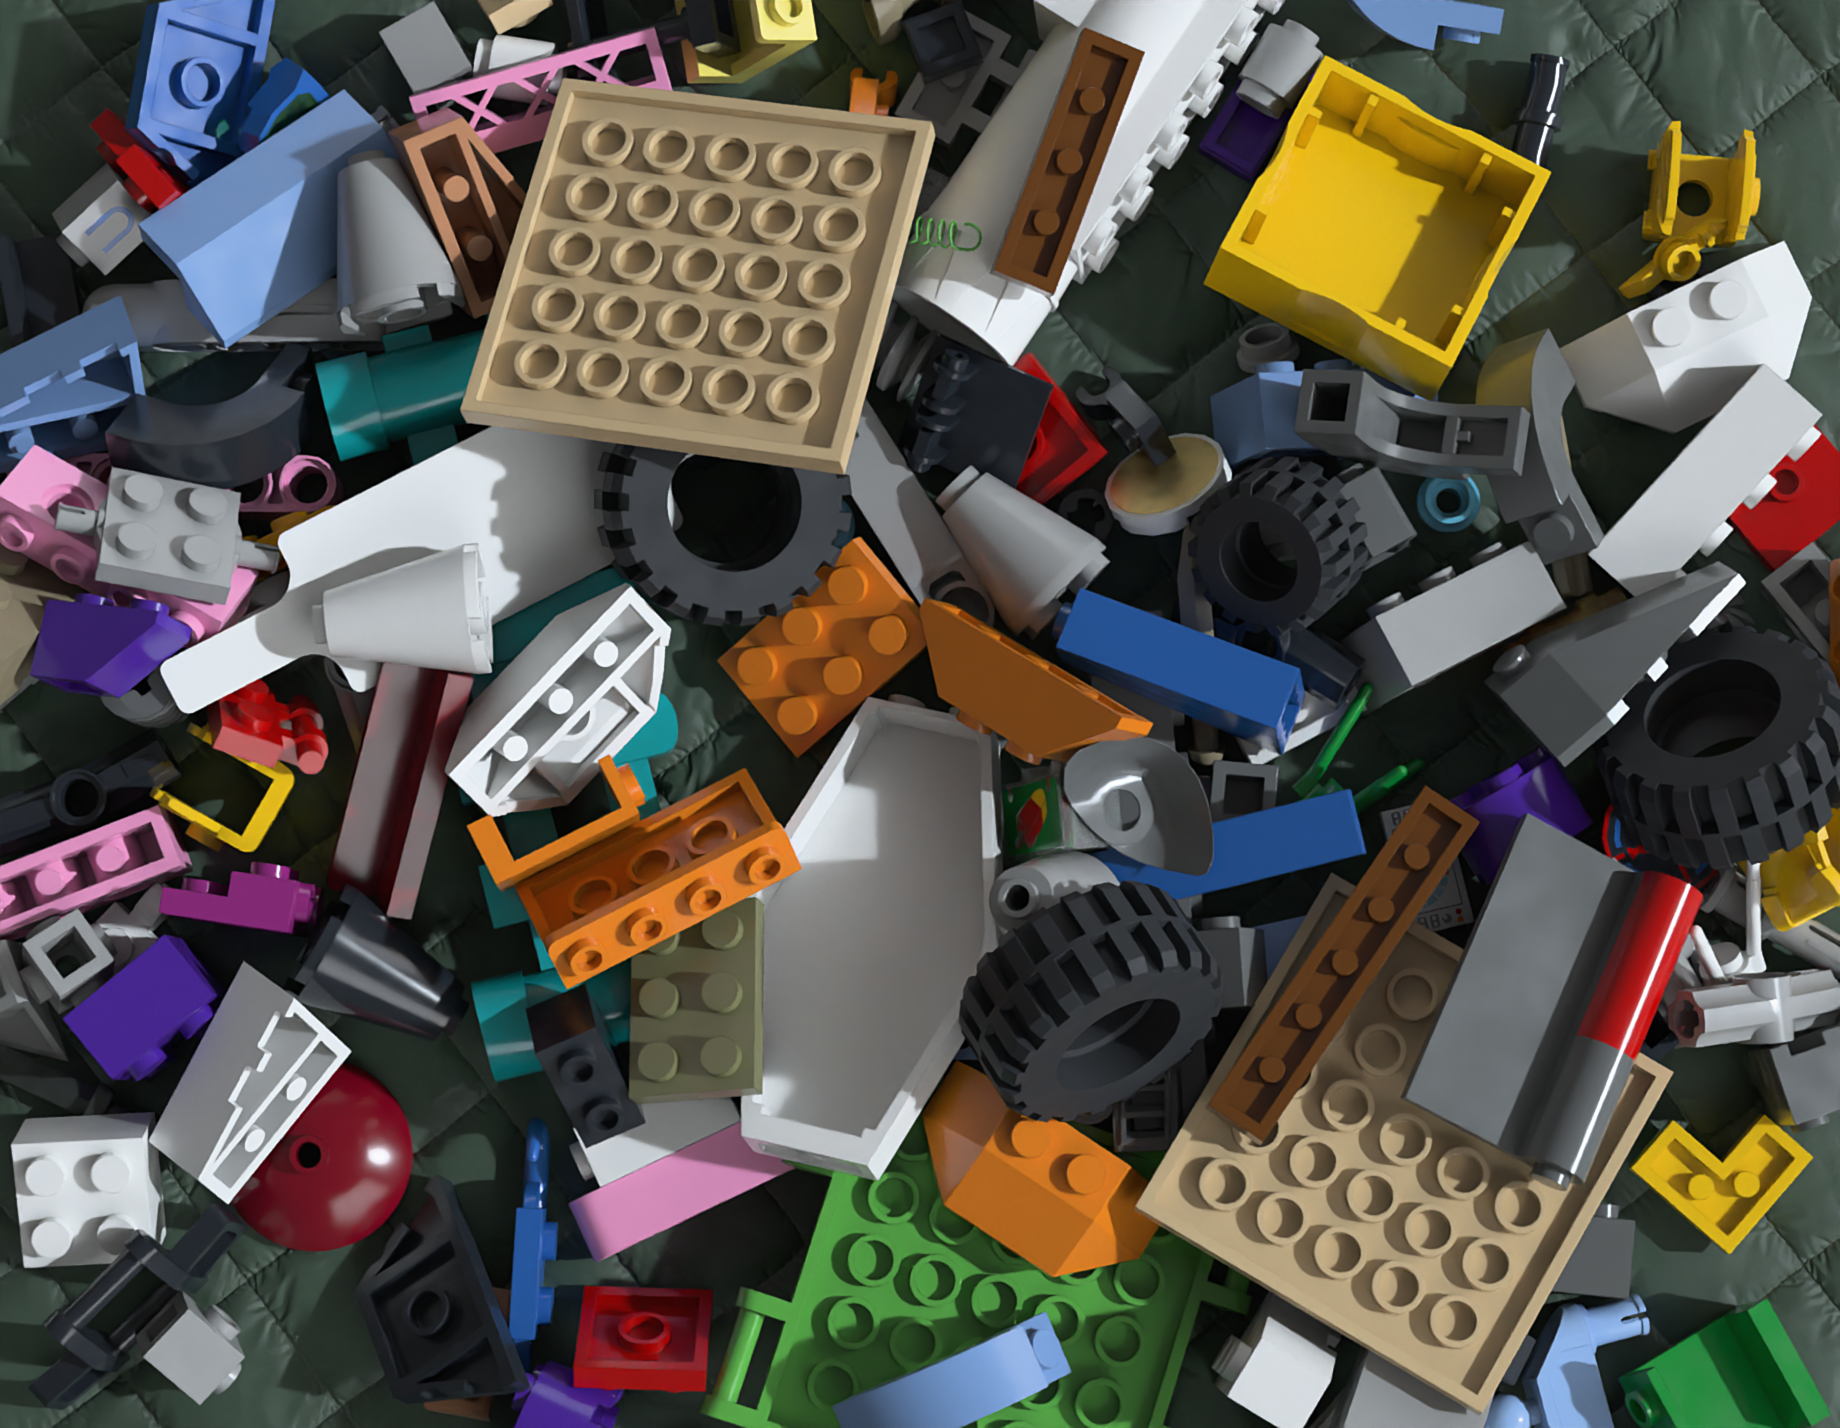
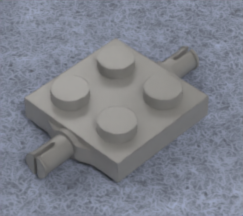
(167, 536)

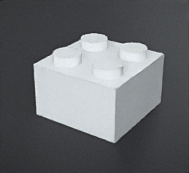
(86, 1187)

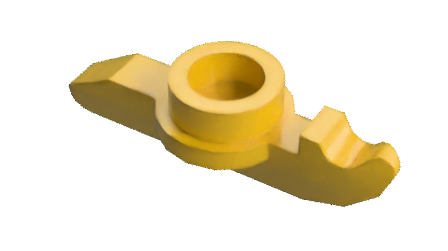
(1674, 258)

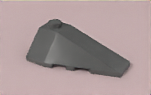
(1573, 680)

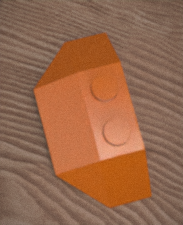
(1018, 691)
(1032, 1181)

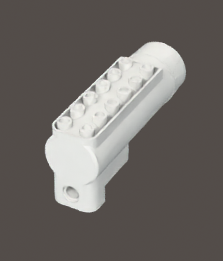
(1179, 76)

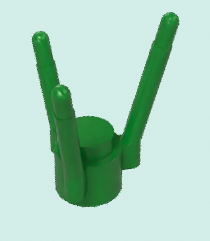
(1308, 784)

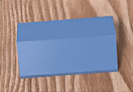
(265, 222)

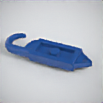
(533, 1244)

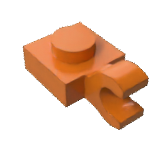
(869, 95)

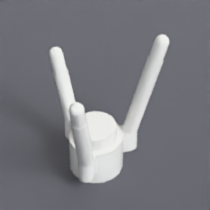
(1723, 960)

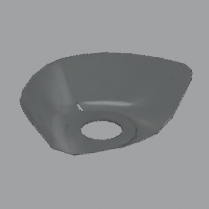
(1173, 809)

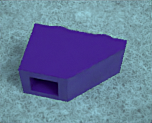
(104, 647)

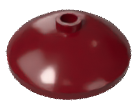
(359, 1175)

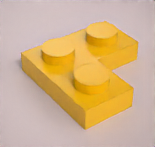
(1726, 1194)

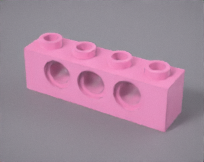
(27, 526)
(91, 870)

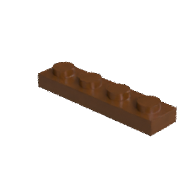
(1067, 162)

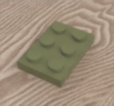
(700, 1010)

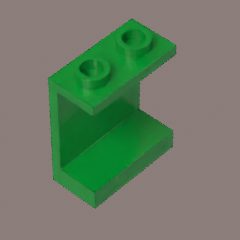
(1727, 1376)

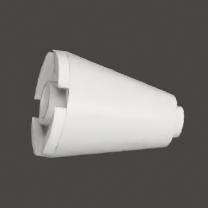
(413, 614)

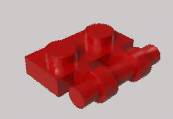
(265, 731)

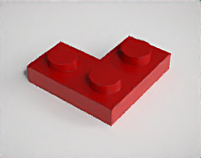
(148, 179)

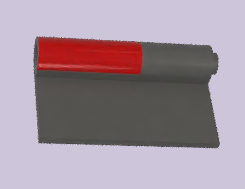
(1552, 1001)

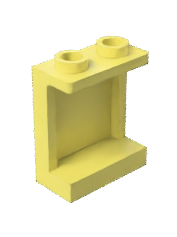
(766, 36)

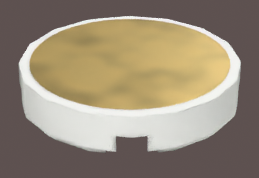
(1162, 497)

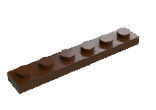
(1342, 965)

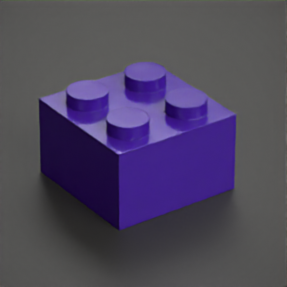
(148, 1010)

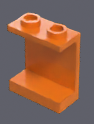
(508, 872)

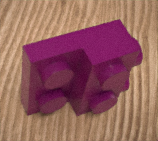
(260, 900)

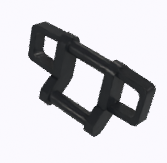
(96, 1352)

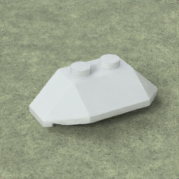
(1694, 345)
(562, 706)

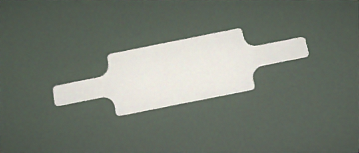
(504, 488)

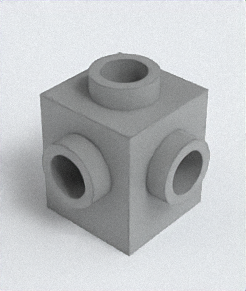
(66, 941)

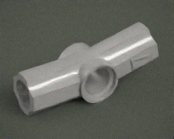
(1755, 1008)

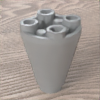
(1019, 549)

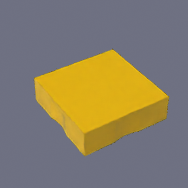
(1377, 229)

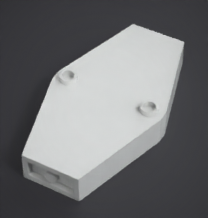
(875, 936)

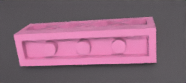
(532, 124)

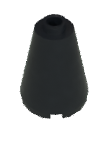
(375, 972)

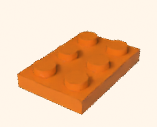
(828, 651)

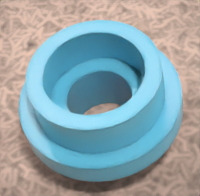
(1434, 518)

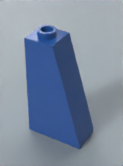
(1182, 669)

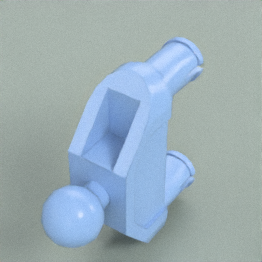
(1563, 1374)

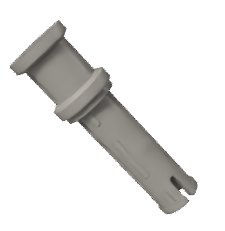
(1808, 941)

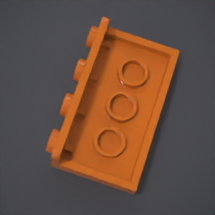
(657, 878)

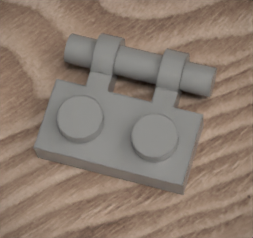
(952, 99)

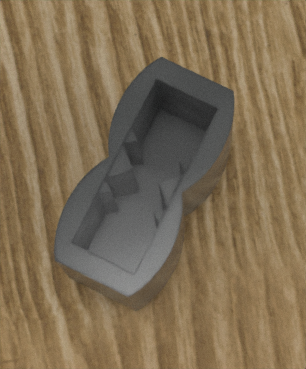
(1384, 517)

